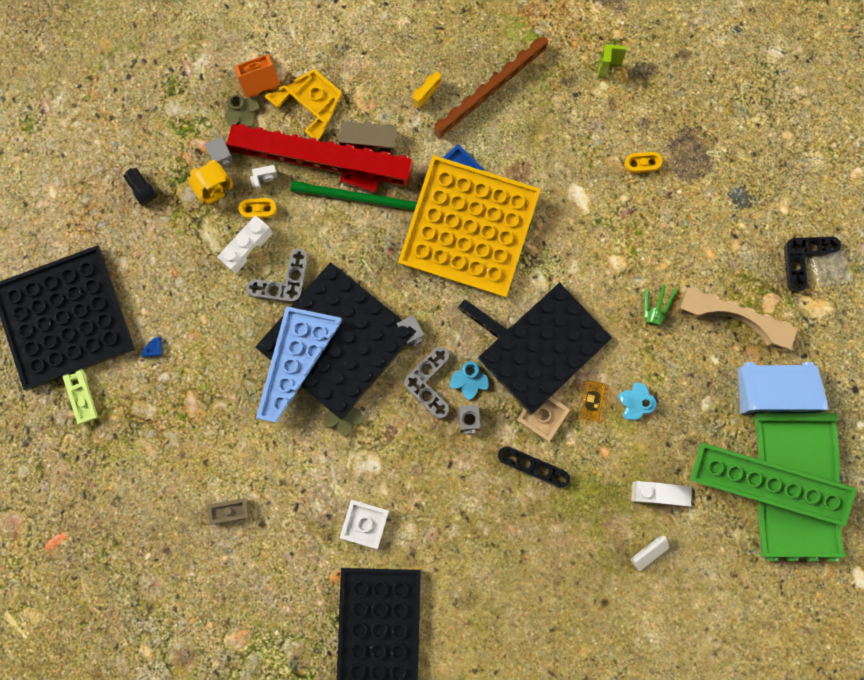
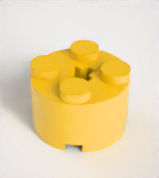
(209, 182)

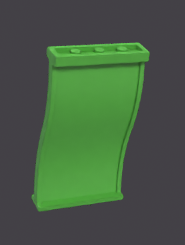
(807, 445)

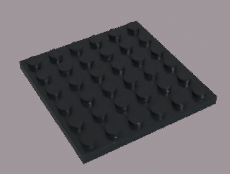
(63, 318)
(358, 349)

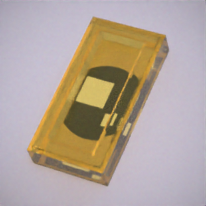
(593, 400)

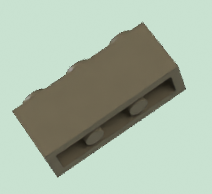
(368, 135)

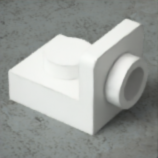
(263, 174)

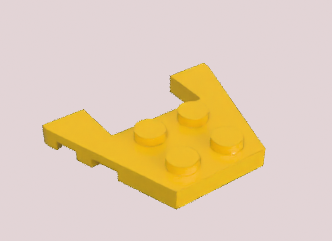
(315, 95)

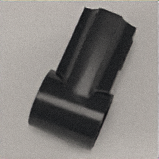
(141, 189)

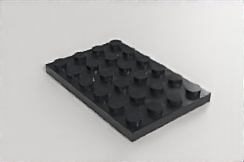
(544, 348)
(378, 624)

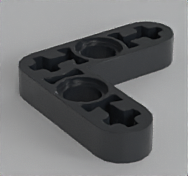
(799, 256)

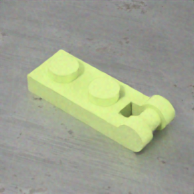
(80, 397)

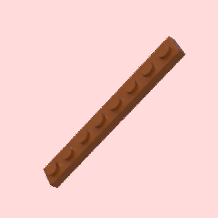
(496, 81)

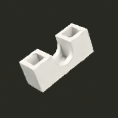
(236, 252)

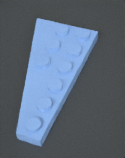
(297, 349)

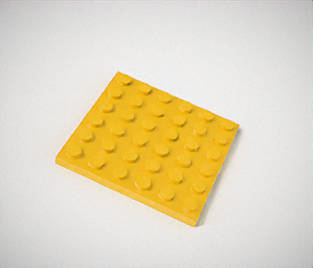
(469, 226)

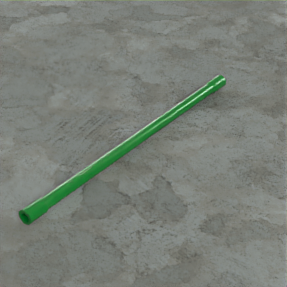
(306, 188)

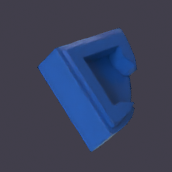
(153, 348)

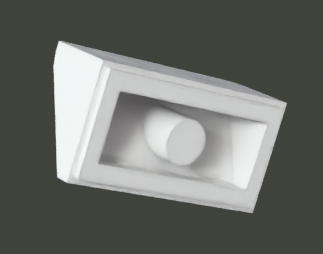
(650, 553)

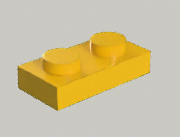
(430, 85)

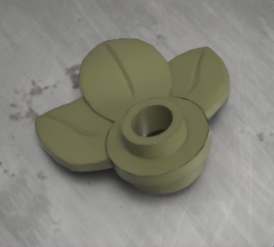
(242, 113)
(345, 426)

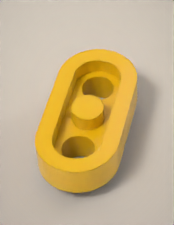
(642, 162)
(258, 208)

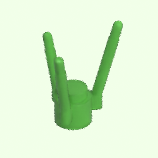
(655, 315)

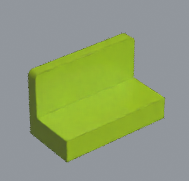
(610, 56)

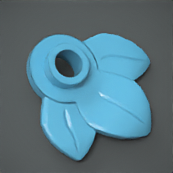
(469, 383)
(634, 402)

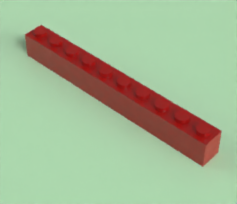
(320, 155)

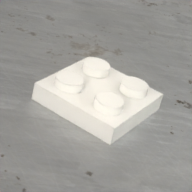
(364, 524)

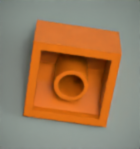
(257, 76)

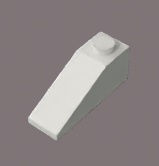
(661, 493)

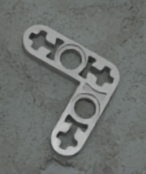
(284, 288)
(422, 379)

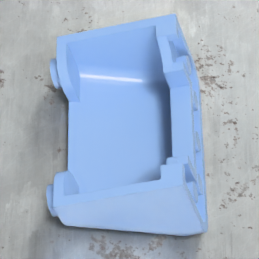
(781, 388)

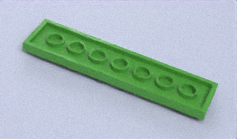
(773, 484)

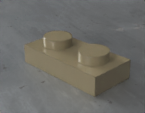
(227, 511)

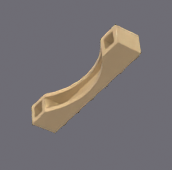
(773, 332)

